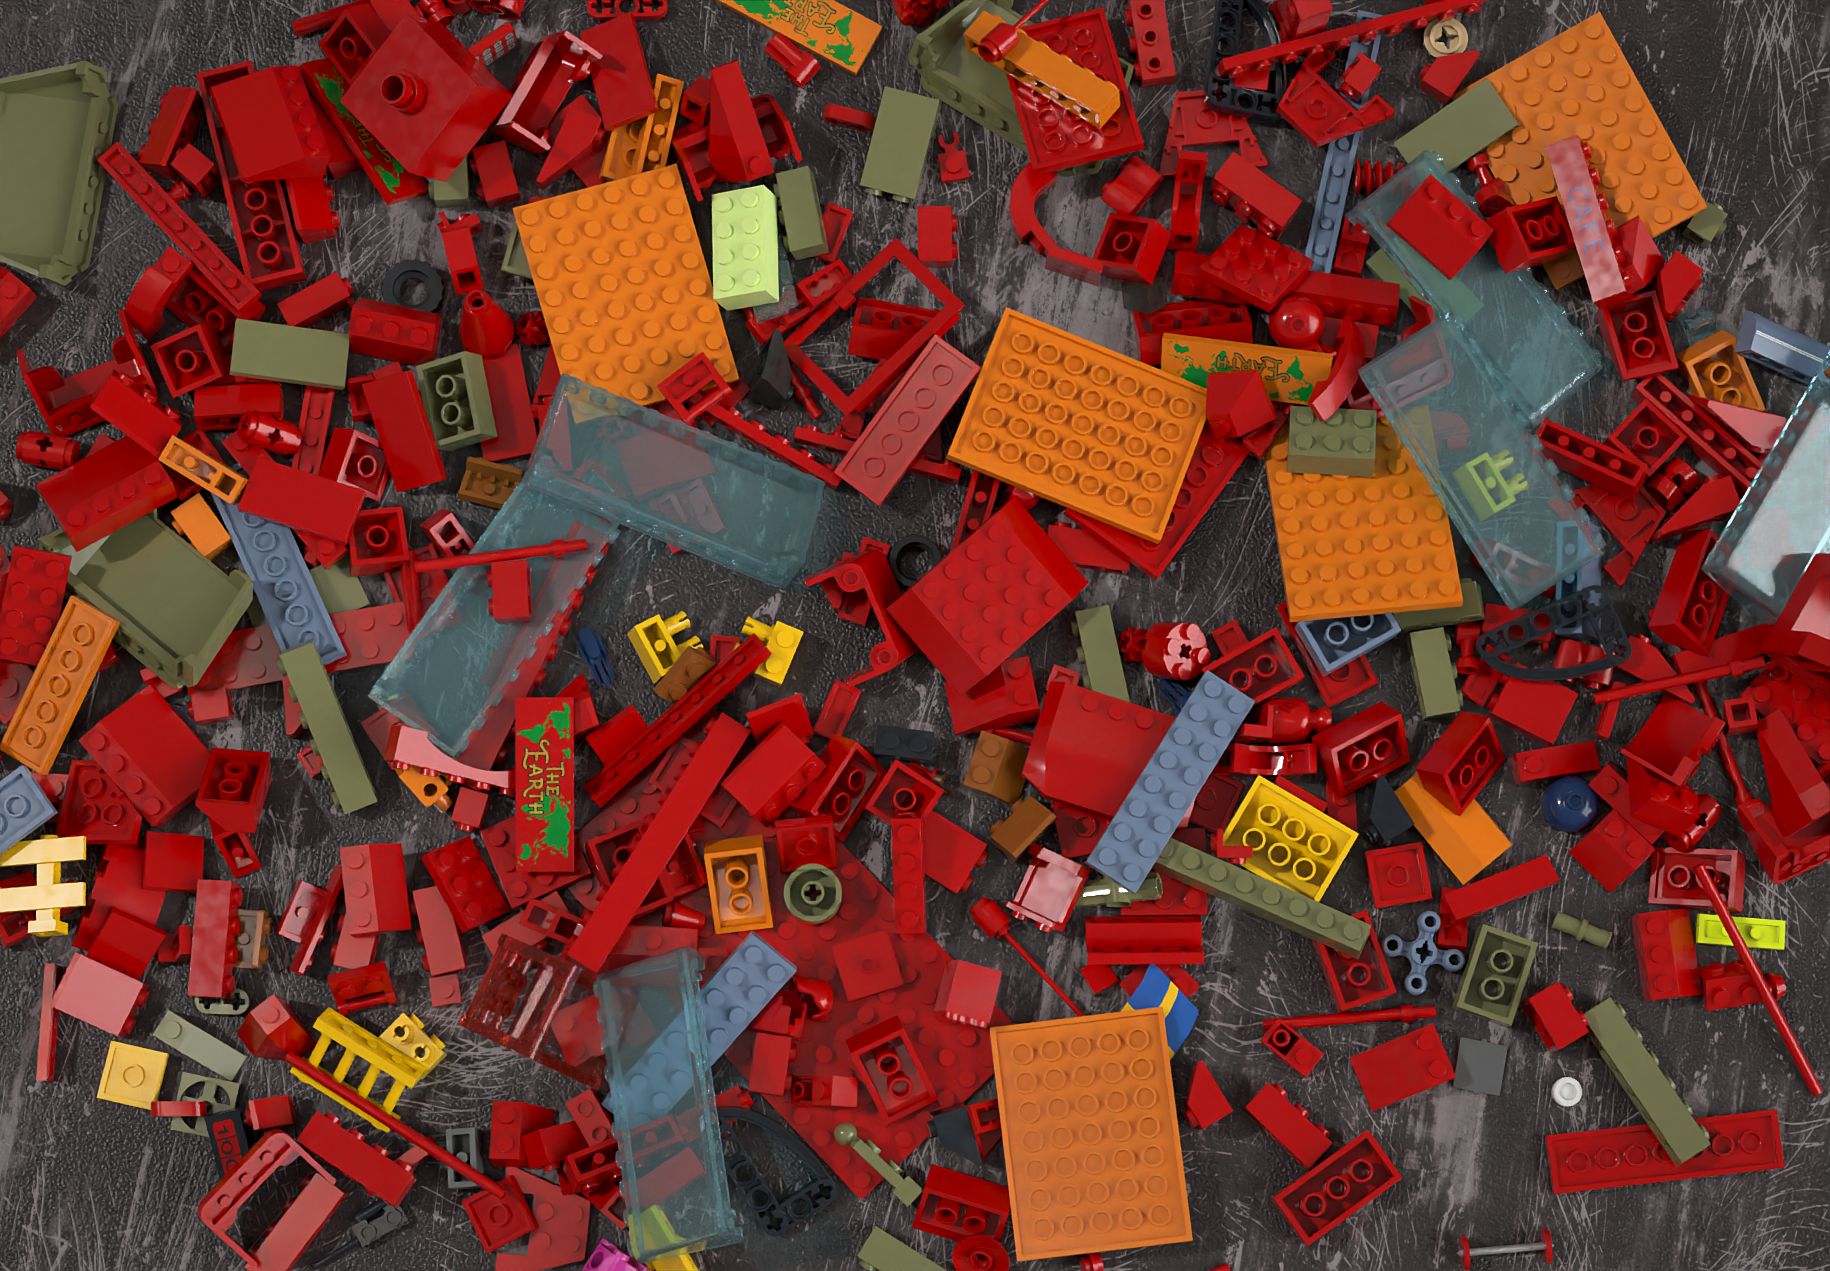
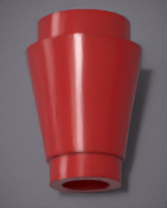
(681, 916)

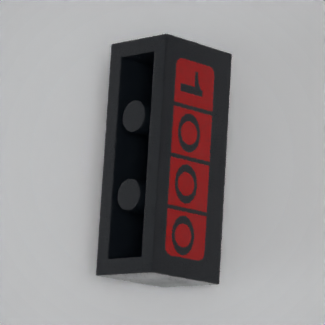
(230, 1140)

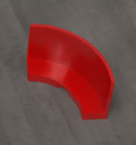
(1674, 740)
(118, 886)

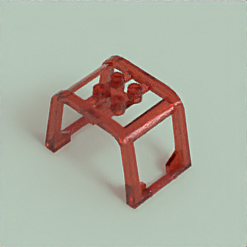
(500, 991)

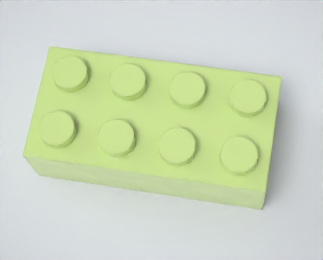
(745, 248)

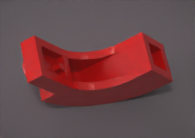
(1187, 200)
(1021, 209)
(153, 290)
(1267, 761)

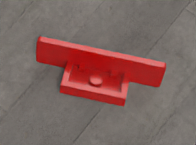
(307, 915)

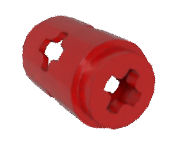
(283, 435)
(47, 450)
(1709, 814)

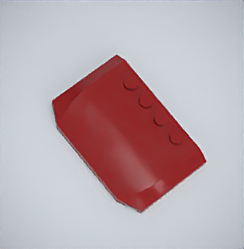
(1092, 748)

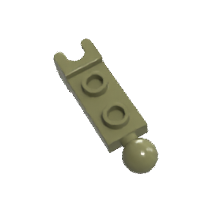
(905, 1189)

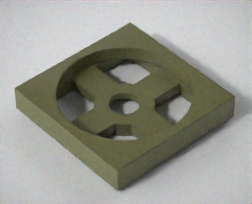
(209, 1091)

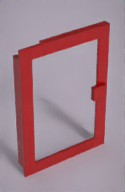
(902, 358)

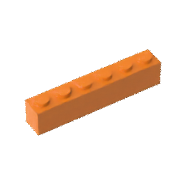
(1050, 73)

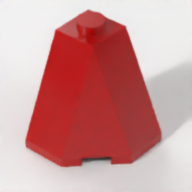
(585, 713)
(275, 1030)

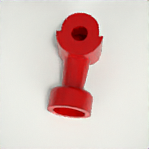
(1479, 165)
(1466, 636)

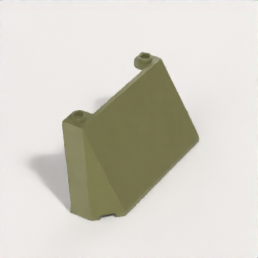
(971, 82)
(49, 170)
(163, 592)

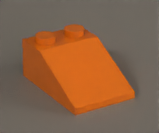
(1719, 373)
(738, 884)

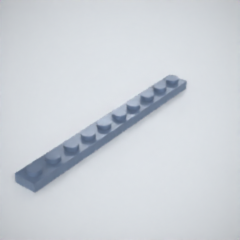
(1337, 171)

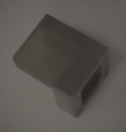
(1144, 297)

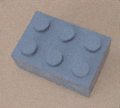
(1344, 639)

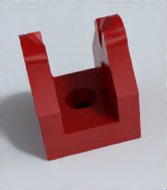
(1803, 629)

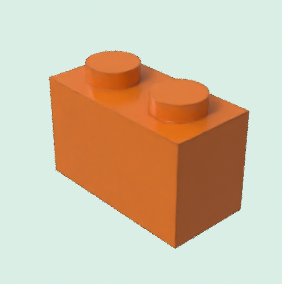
(202, 527)

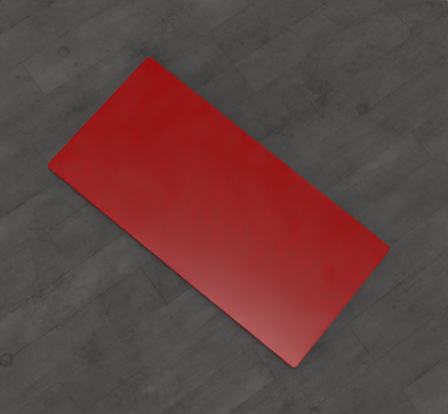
(952, 1054)

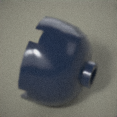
(1569, 804)

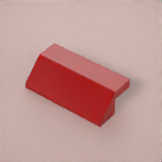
(1143, 940)

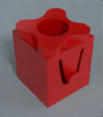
(967, 993)

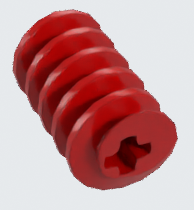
(1373, 177)

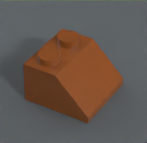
(996, 768)
(1022, 828)

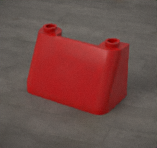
(1784, 854)

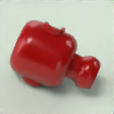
(1295, 720)

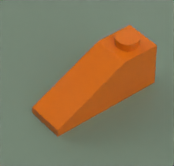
(204, 470)

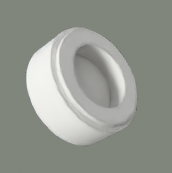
(1566, 1091)

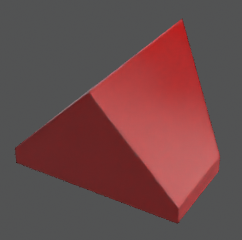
(986, 1125)

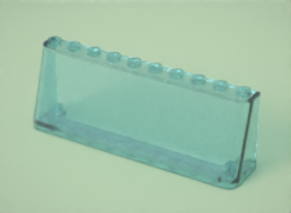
(1508, 314)
(1482, 460)
(674, 482)
(1782, 512)
(458, 652)
(664, 1107)

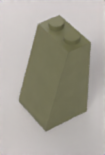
(900, 144)

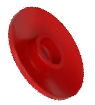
(968, 1258)

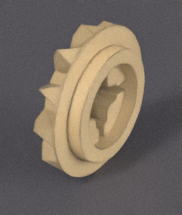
(1451, 29)

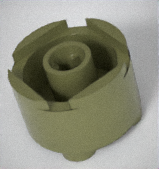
(800, 883)

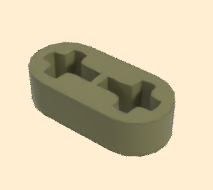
(226, 1009)

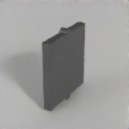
(1479, 1066)

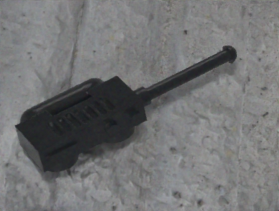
(370, 1232)

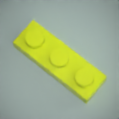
(1755, 932)

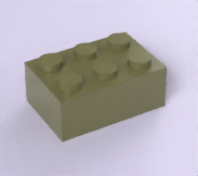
(457, 400)
(1334, 446)
(1494, 975)

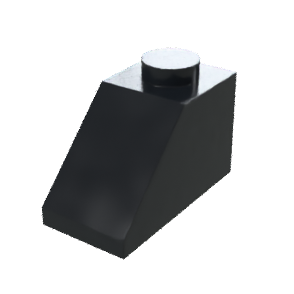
(954, 1131)

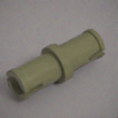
(1581, 930)

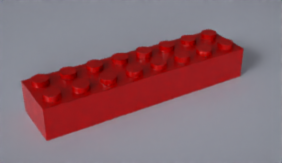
(256, 208)

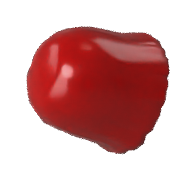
(815, 993)

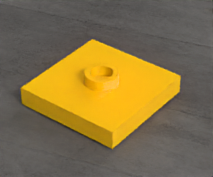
(132, 1075)

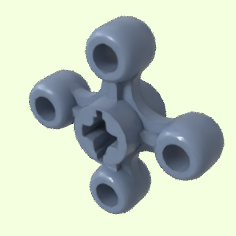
(1408, 950)

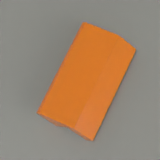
(647, 141)
(1463, 841)

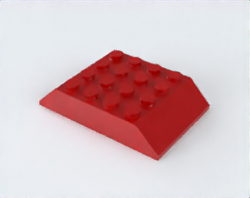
(987, 596)

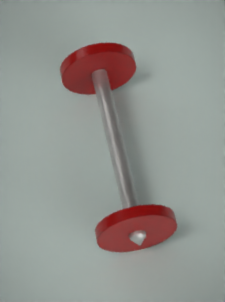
(1545, 1245)

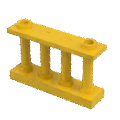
(369, 1047)

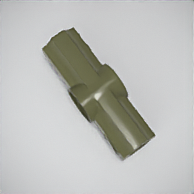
(1109, 893)

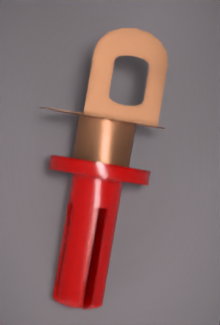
(932, 776)

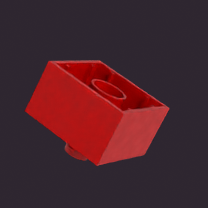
(426, 98)

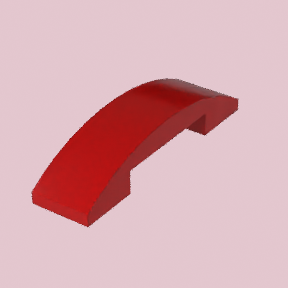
(1330, 394)

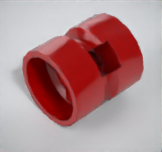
(1675, 481)

